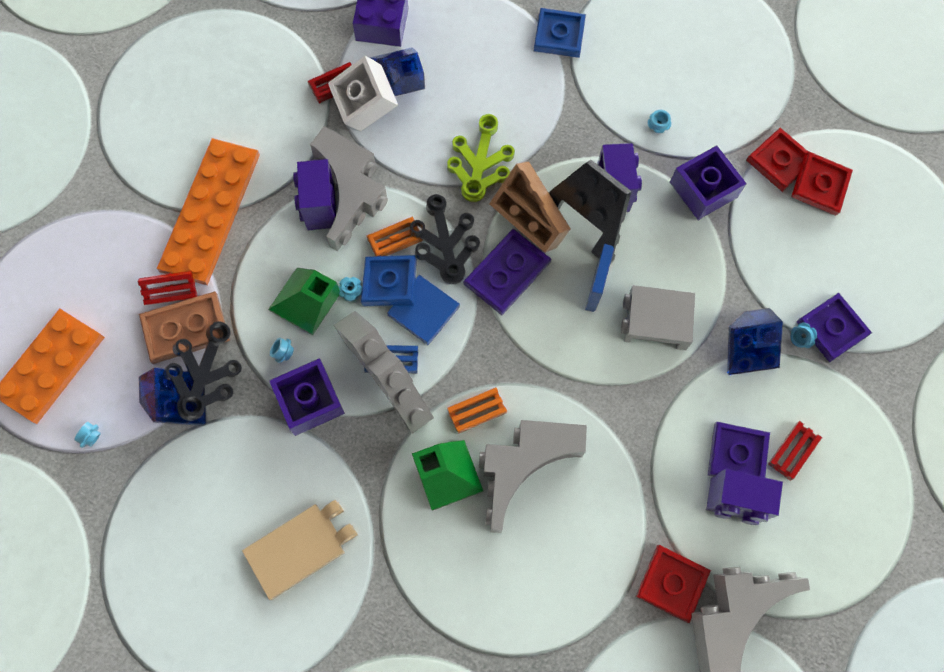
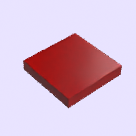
(778, 159)
(822, 183)
(673, 583)

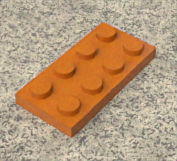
(48, 365)

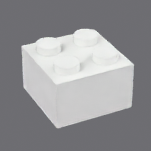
(362, 93)

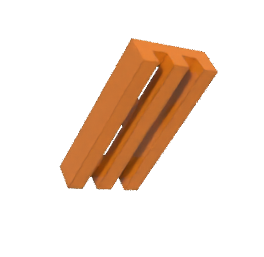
(393, 239)
(472, 401)

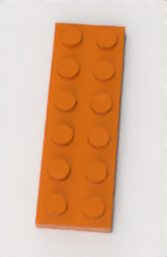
(209, 210)

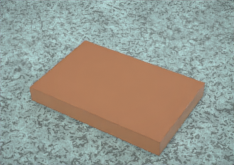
(180, 321)

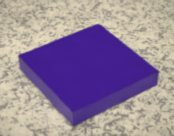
(836, 327)
(738, 450)

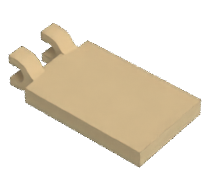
(298, 549)

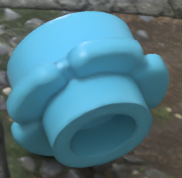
(659, 116)
(350, 295)
(798, 340)
(281, 350)
(87, 434)

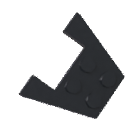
(596, 198)

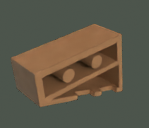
(530, 208)

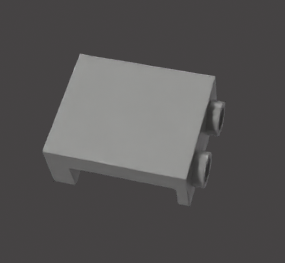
(659, 316)

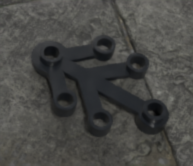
(445, 242)
(201, 374)

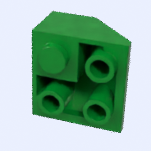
(306, 299)
(447, 473)

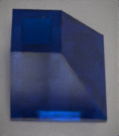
(402, 70)
(754, 342)
(160, 398)

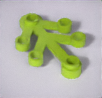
(479, 162)

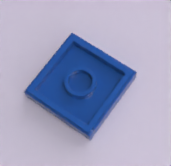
(559, 32)
(599, 278)
(389, 280)
(428, 314)

